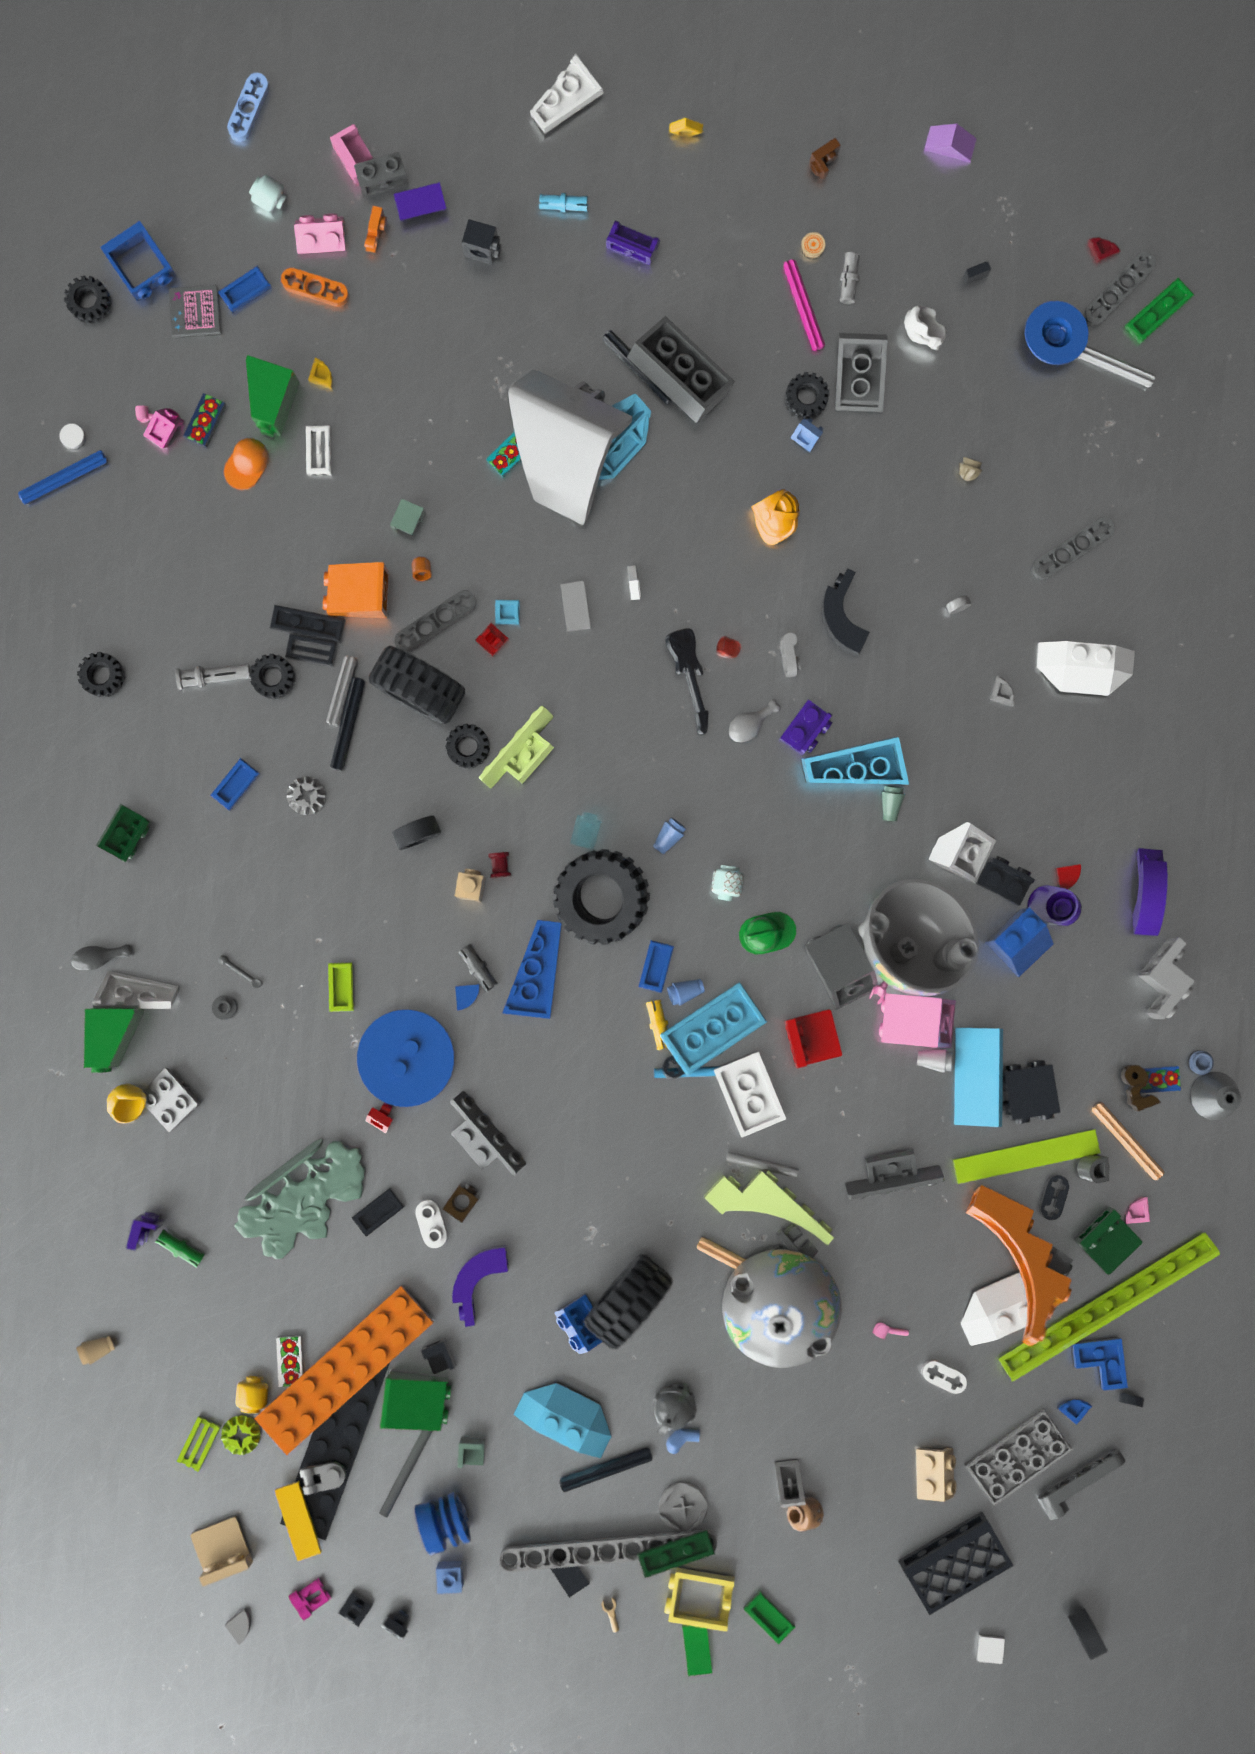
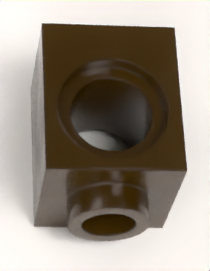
(456, 1211)

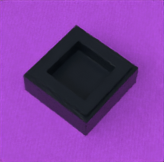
(976, 272)

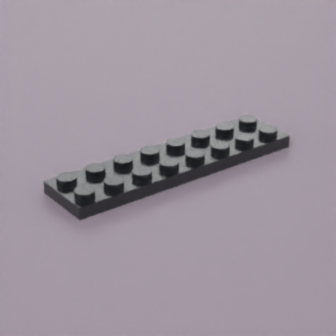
(338, 1441)

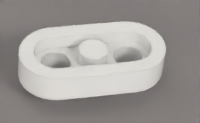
(431, 1224)

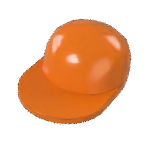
(246, 463)

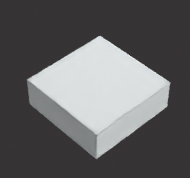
(990, 1649)

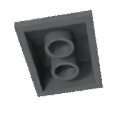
(861, 372)

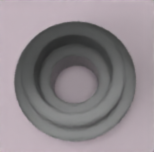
(231, 1007)

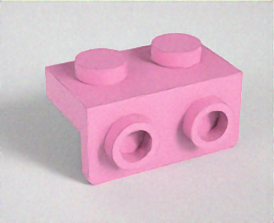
(319, 234)

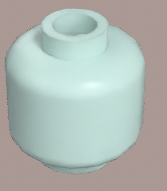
(267, 193)

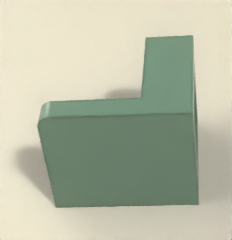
(407, 517)
(471, 1452)

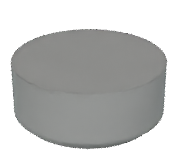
(958, 605)

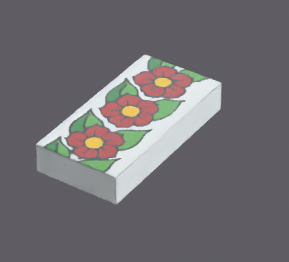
(289, 1359)

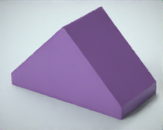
(951, 141)

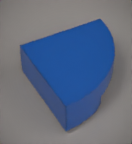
(466, 995)
(1074, 1409)

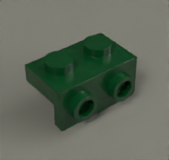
(123, 833)

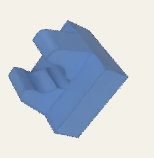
(807, 434)

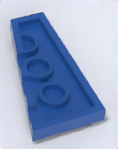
(535, 979)

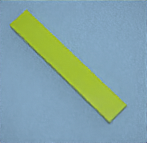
(1026, 1156)

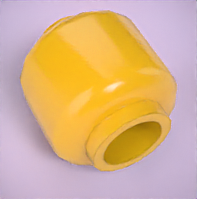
(251, 1394)

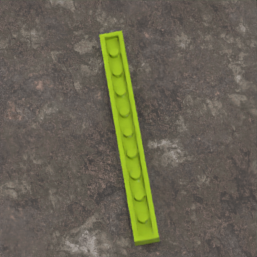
(1110, 1306)

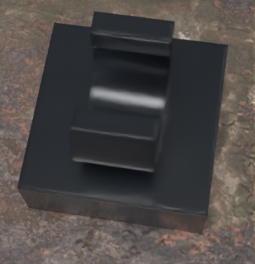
(355, 1608)
(395, 1626)

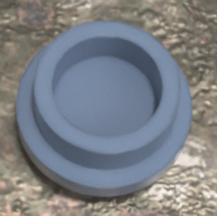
(1201, 1062)

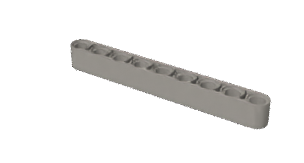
(595, 1545)

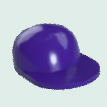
(1055, 905)

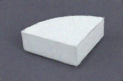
(634, 582)

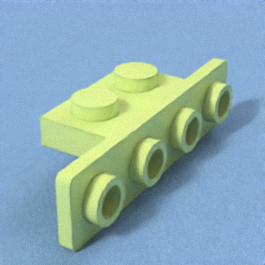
(523, 752)

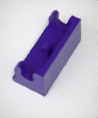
(419, 201)
(632, 243)

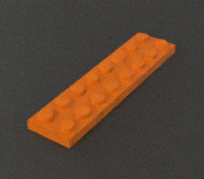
(344, 1370)

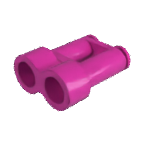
(301, 1603)

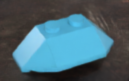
(631, 440)
(565, 1418)

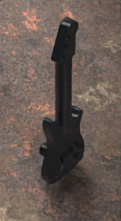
(683, 649)

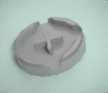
(683, 1506)

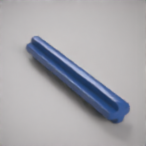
(62, 477)

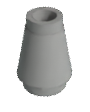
(936, 1059)

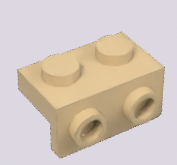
(935, 1474)

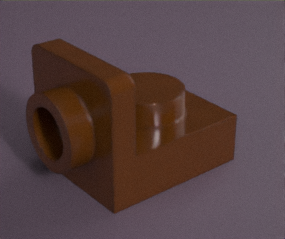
(826, 154)

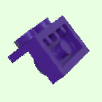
(806, 727)
(141, 1229)

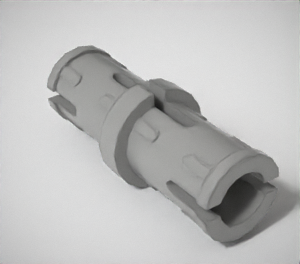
(849, 277)

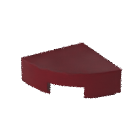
(1102, 248)

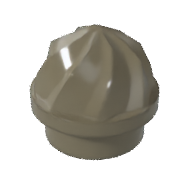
(970, 469)

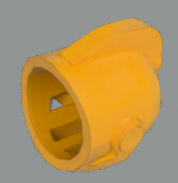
(777, 516)

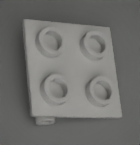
(169, 1099)

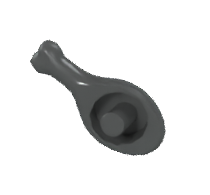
(94, 956)

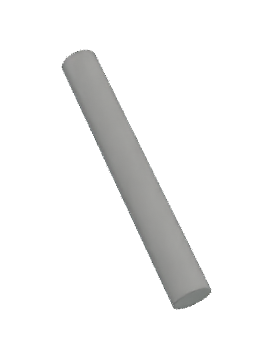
(762, 1164)

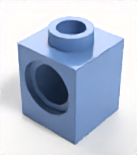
(449, 1577)

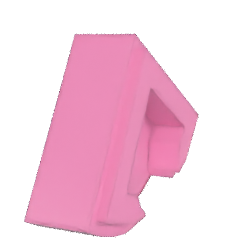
(1137, 1211)

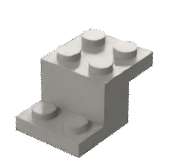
(1167, 979)

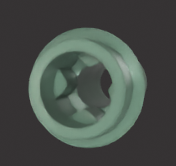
(892, 801)

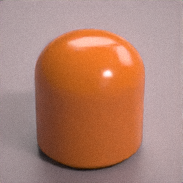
(421, 564)

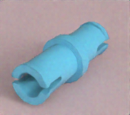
(563, 202)

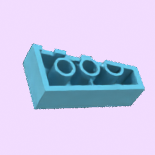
(861, 764)

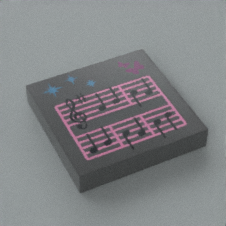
(195, 311)

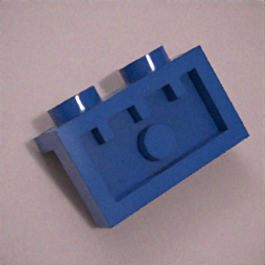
(572, 1319)

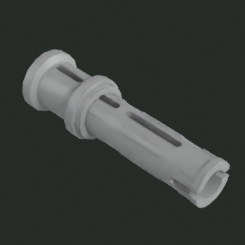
(242, 671)

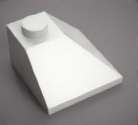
(963, 851)

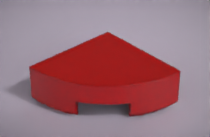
(1068, 876)

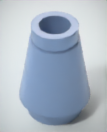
(669, 835)
(684, 991)

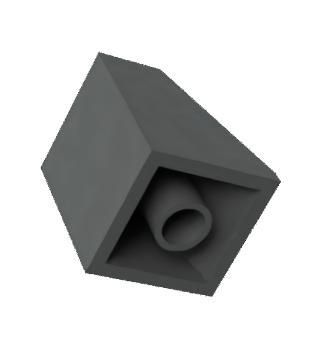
(842, 965)

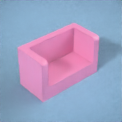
(350, 149)

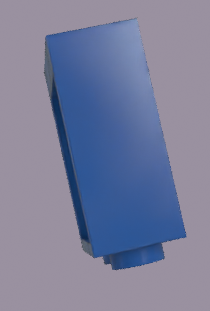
(126, 241)

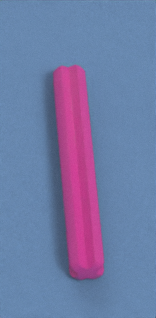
(804, 305)

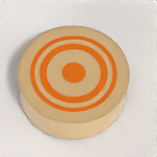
(813, 245)

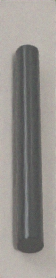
(404, 1473)

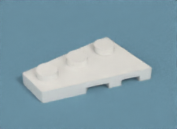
(567, 96)
(132, 992)

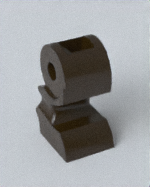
(1136, 1079)

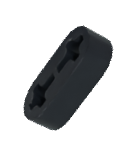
(1060, 1197)

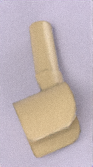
(611, 1614)

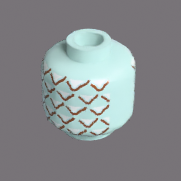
(727, 882)

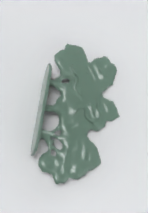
(301, 1204)

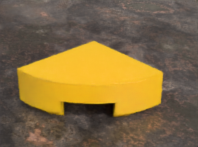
(686, 125)
(320, 374)

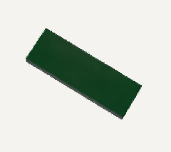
(675, 1553)

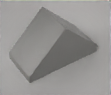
(789, 1483)

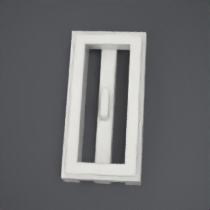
(318, 470)

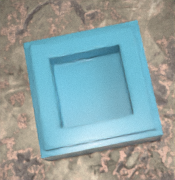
(507, 612)

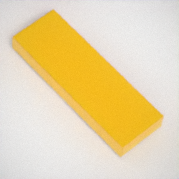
(298, 1521)

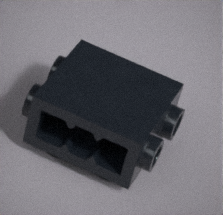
(1030, 1092)

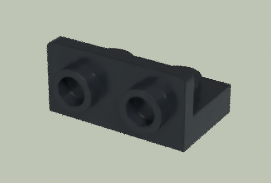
(1005, 880)

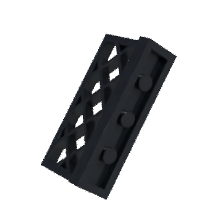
(949, 1544)

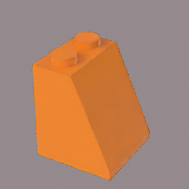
(357, 590)

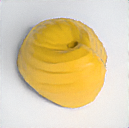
(126, 1103)

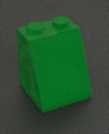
(270, 394)
(108, 1036)
(415, 1402)

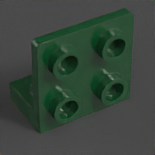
(1108, 1240)

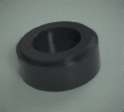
(1131, 1399)

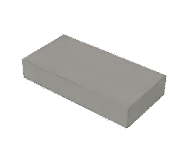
(575, 606)

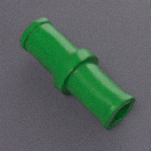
(179, 1248)

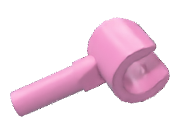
(142, 413)
(879, 990)
(882, 1329)

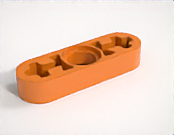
(297, 287)

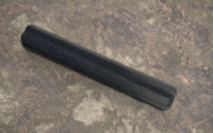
(623, 351)
(347, 723)
(606, 1469)

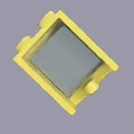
(700, 1599)

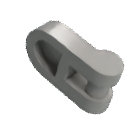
(790, 662)
(331, 1475)

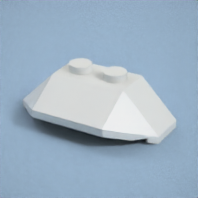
(1085, 666)
(996, 1310)

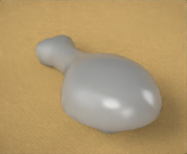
(748, 724)

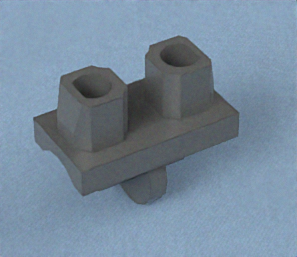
(788, 1238)

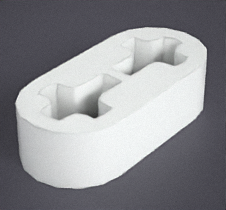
(941, 1381)

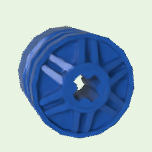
(442, 1523)

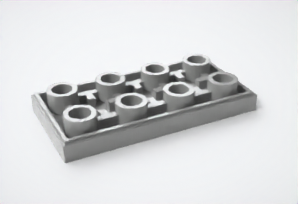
(1018, 1457)

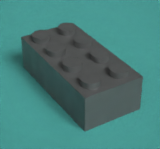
(680, 369)

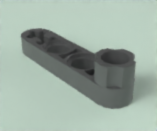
(1054, 1498)

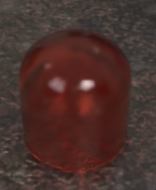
(728, 647)

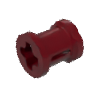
(499, 865)

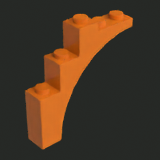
(1032, 1255)

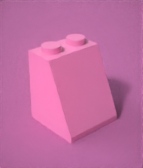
(917, 1021)

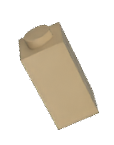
(470, 885)

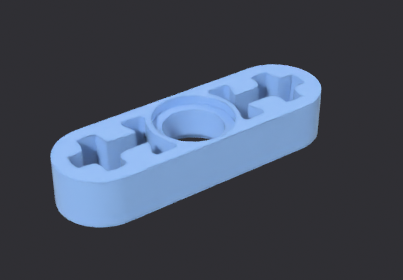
(235, 119)

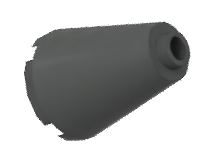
(1215, 1096)

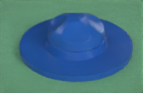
(1056, 332)

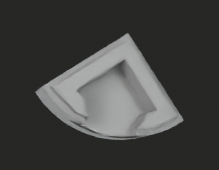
(1002, 692)
(239, 1626)

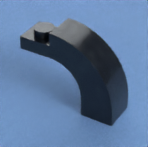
(838, 626)

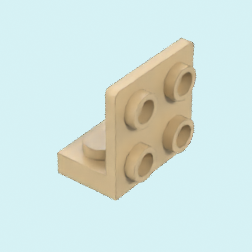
(221, 1550)

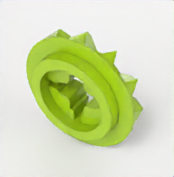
(247, 1426)

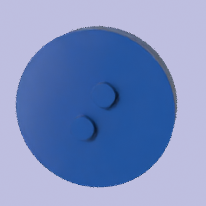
(406, 1058)

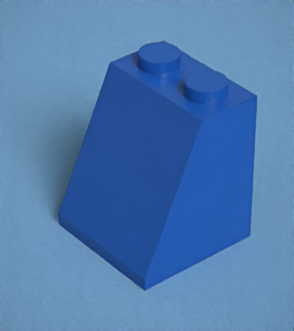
(1021, 940)

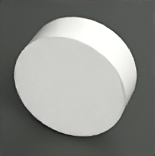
(72, 436)

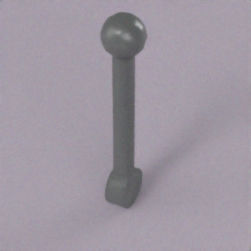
(256, 983)

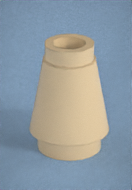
(95, 1349)

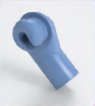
(679, 1437)

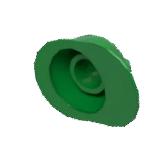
(767, 933)

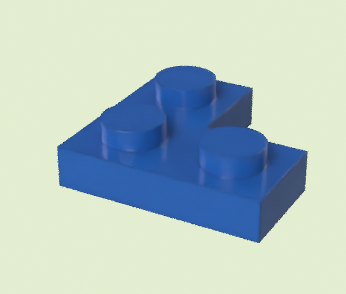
(1107, 1355)

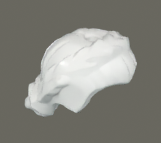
(924, 328)

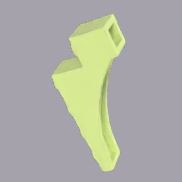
(766, 1197)

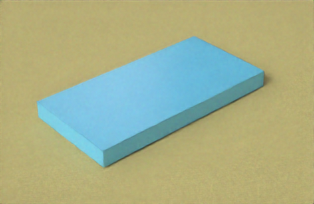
(713, 1028)
(978, 1076)

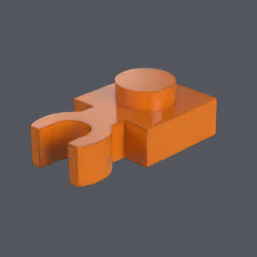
(376, 224)

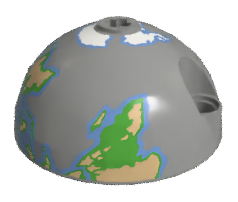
(909, 938)
(786, 1289)

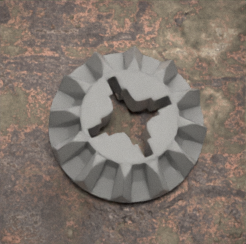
(317, 797)

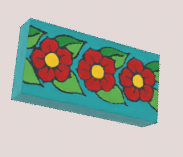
(505, 456)

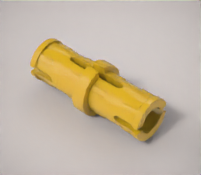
(658, 1021)

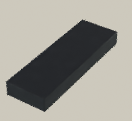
(307, 623)

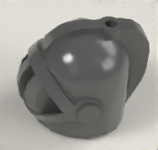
(674, 1408)

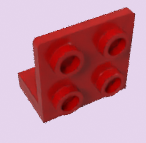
(813, 1038)

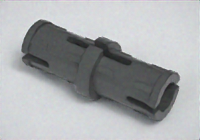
(478, 967)

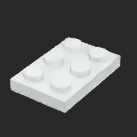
(749, 1094)

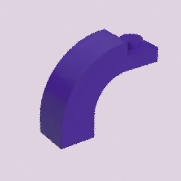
(1151, 892)
(481, 1264)

